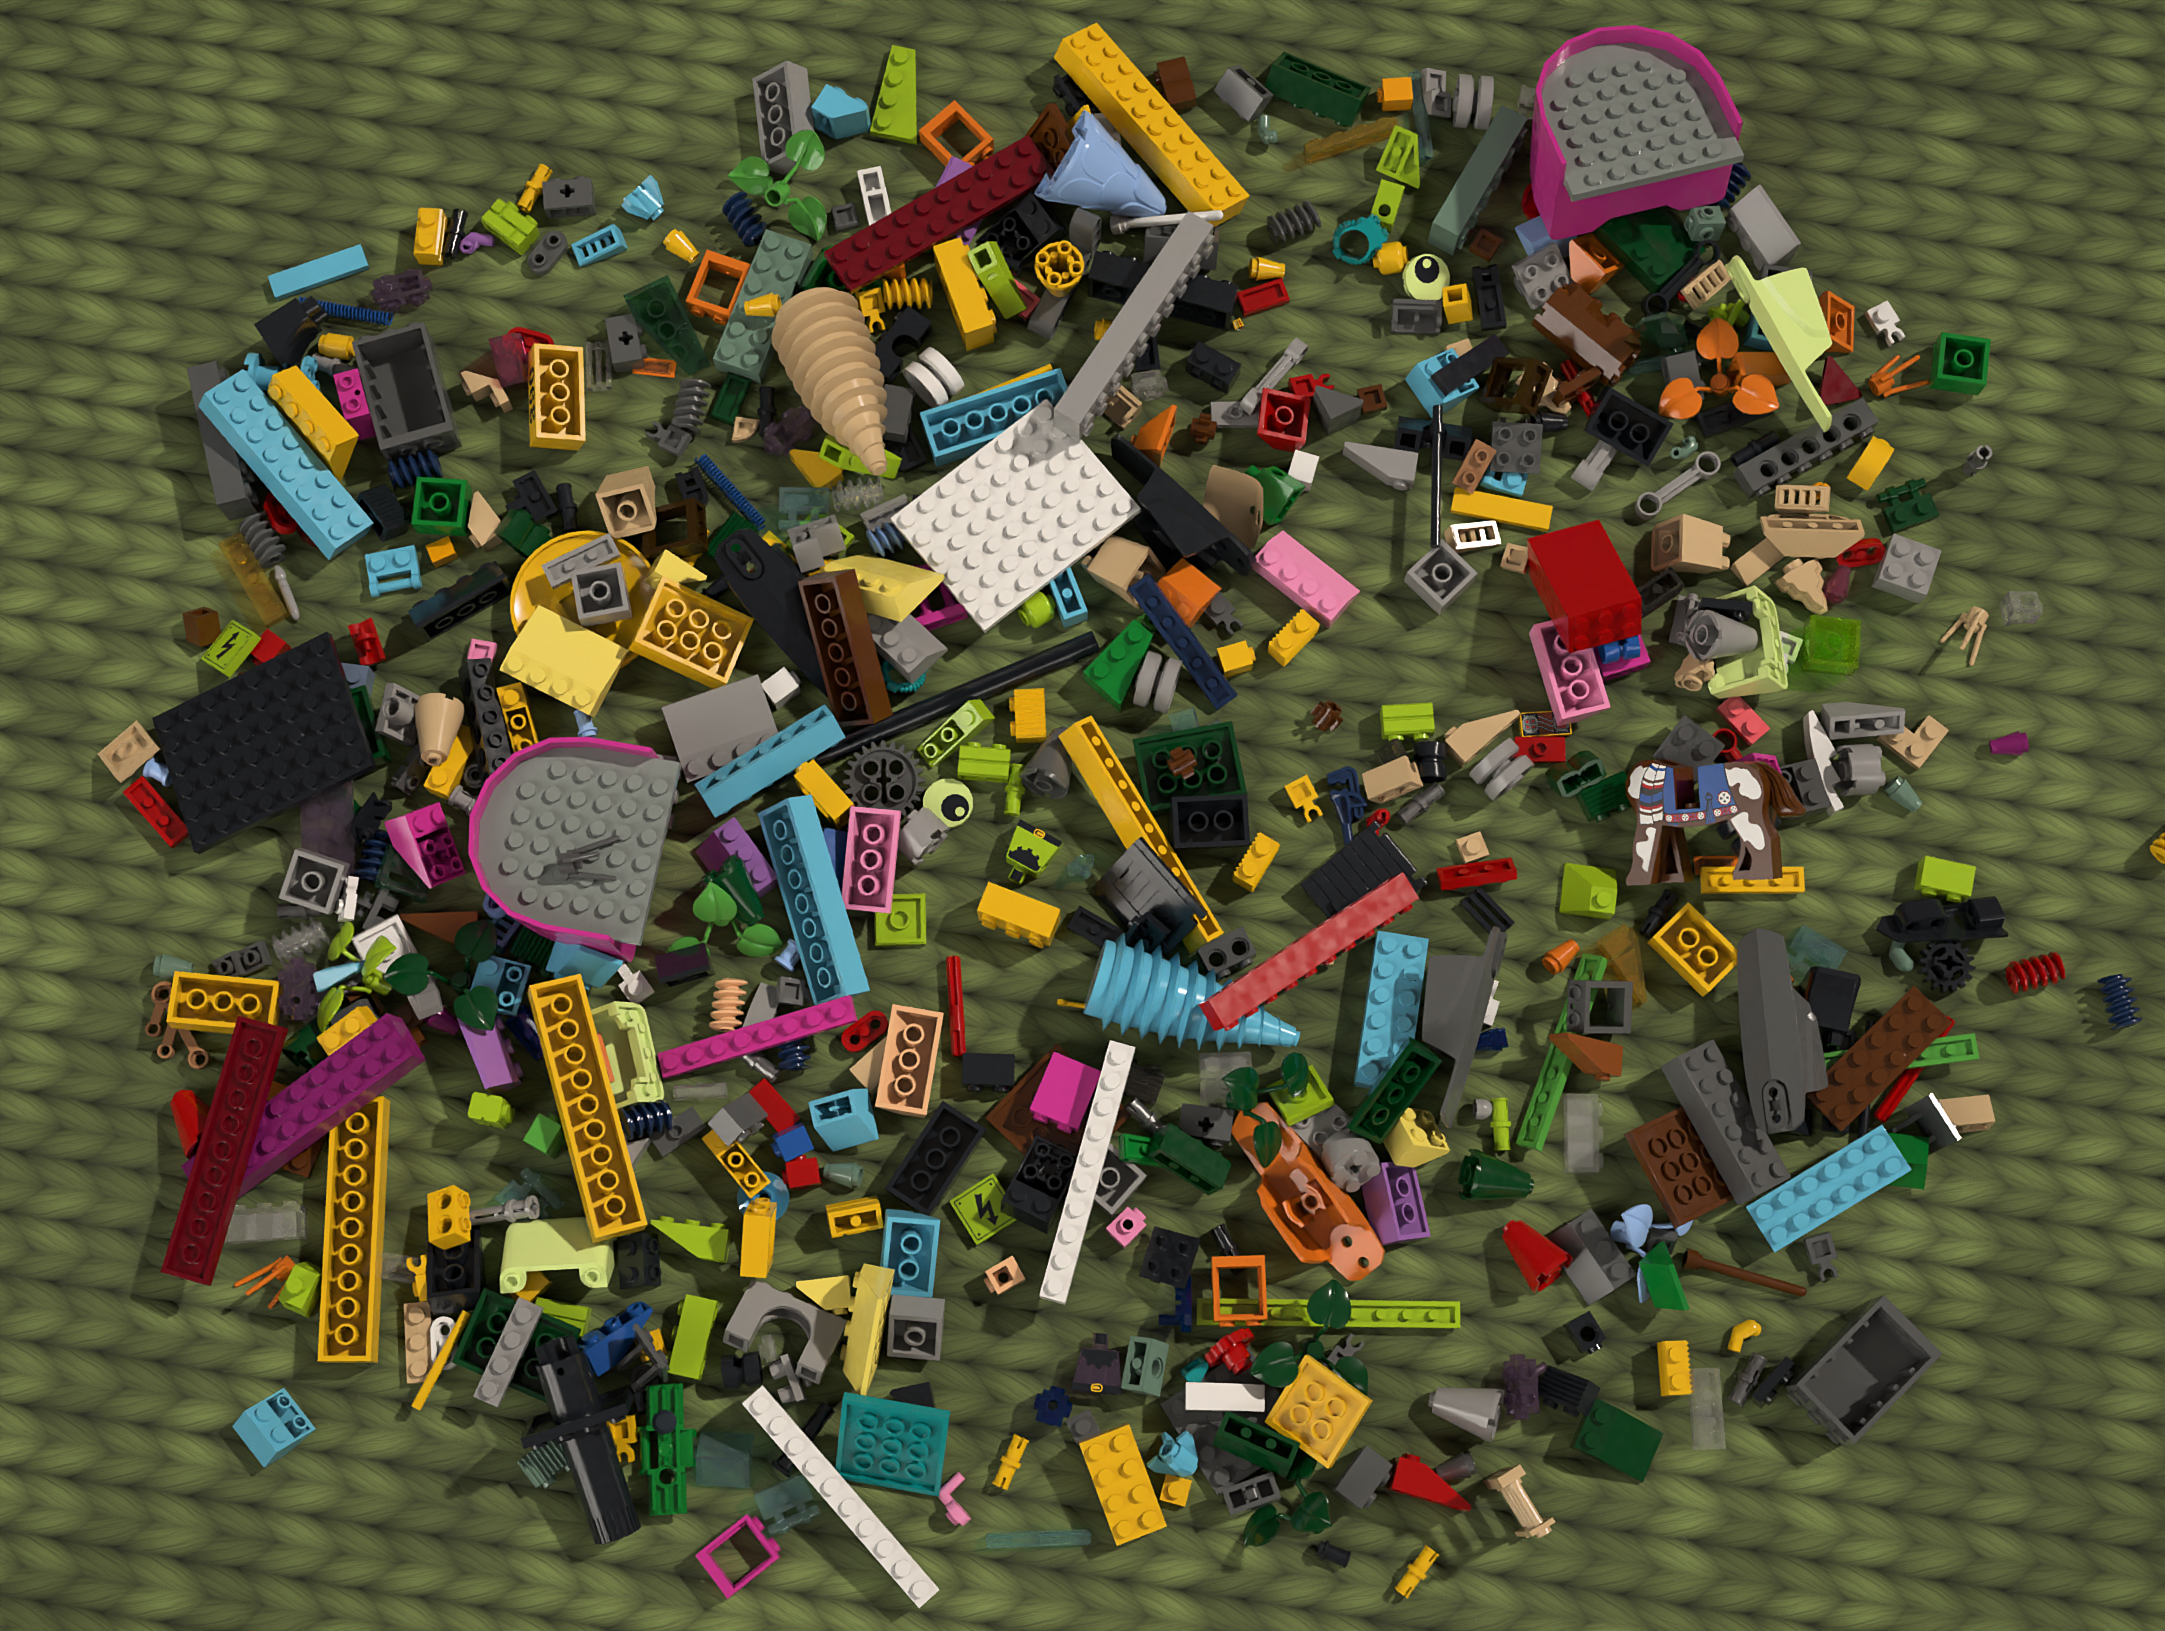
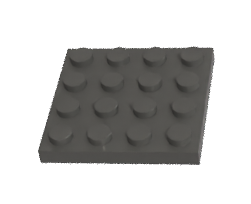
(1217, 1465)

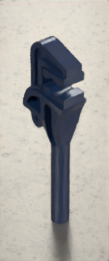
(1346, 802)

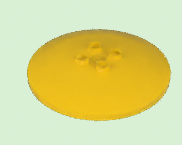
(534, 589)

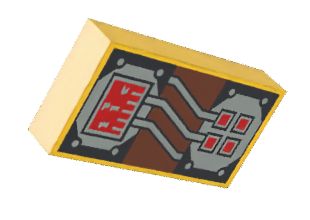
(1542, 725)

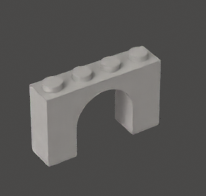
(764, 1304)

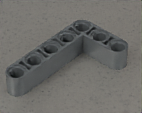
(1086, 237)

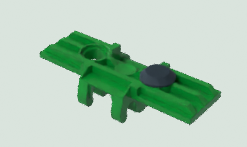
(675, 1448)

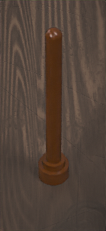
(1694, 1260)

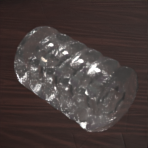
(857, 494)
(300, 940)

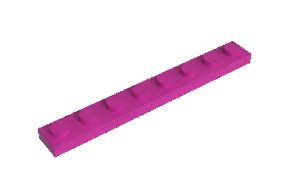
(757, 1037)

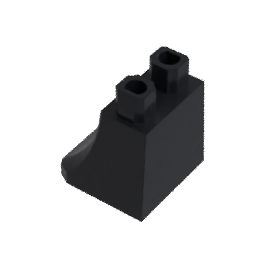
(292, 329)
(1831, 1000)

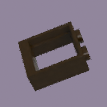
(1526, 399)
(696, 527)

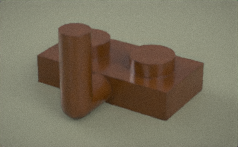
(1569, 391)

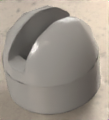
(1481, 1109)

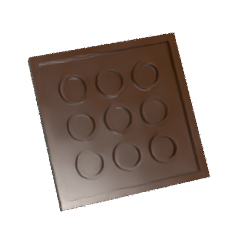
(1019, 1127)
(1678, 1167)

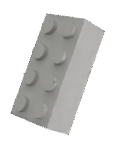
(781, 111)

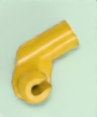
(1742, 1331)

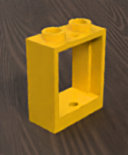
(825, 793)
(758, 1238)

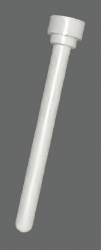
(1120, 224)

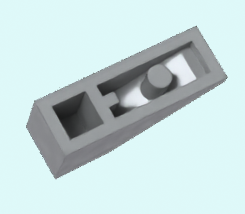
(1388, 465)
(1860, 720)

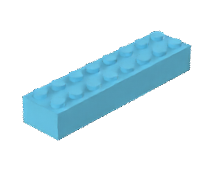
(285, 464)
(813, 900)

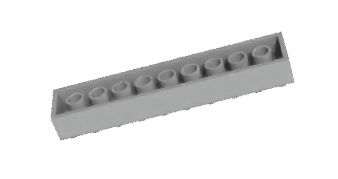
(1134, 326)

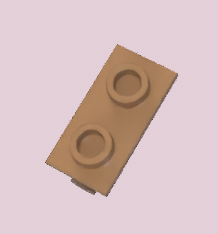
(1474, 466)

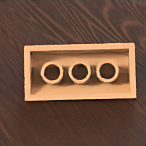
(909, 1061)

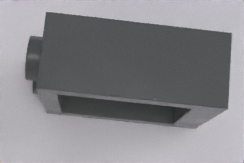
(1617, 1011)

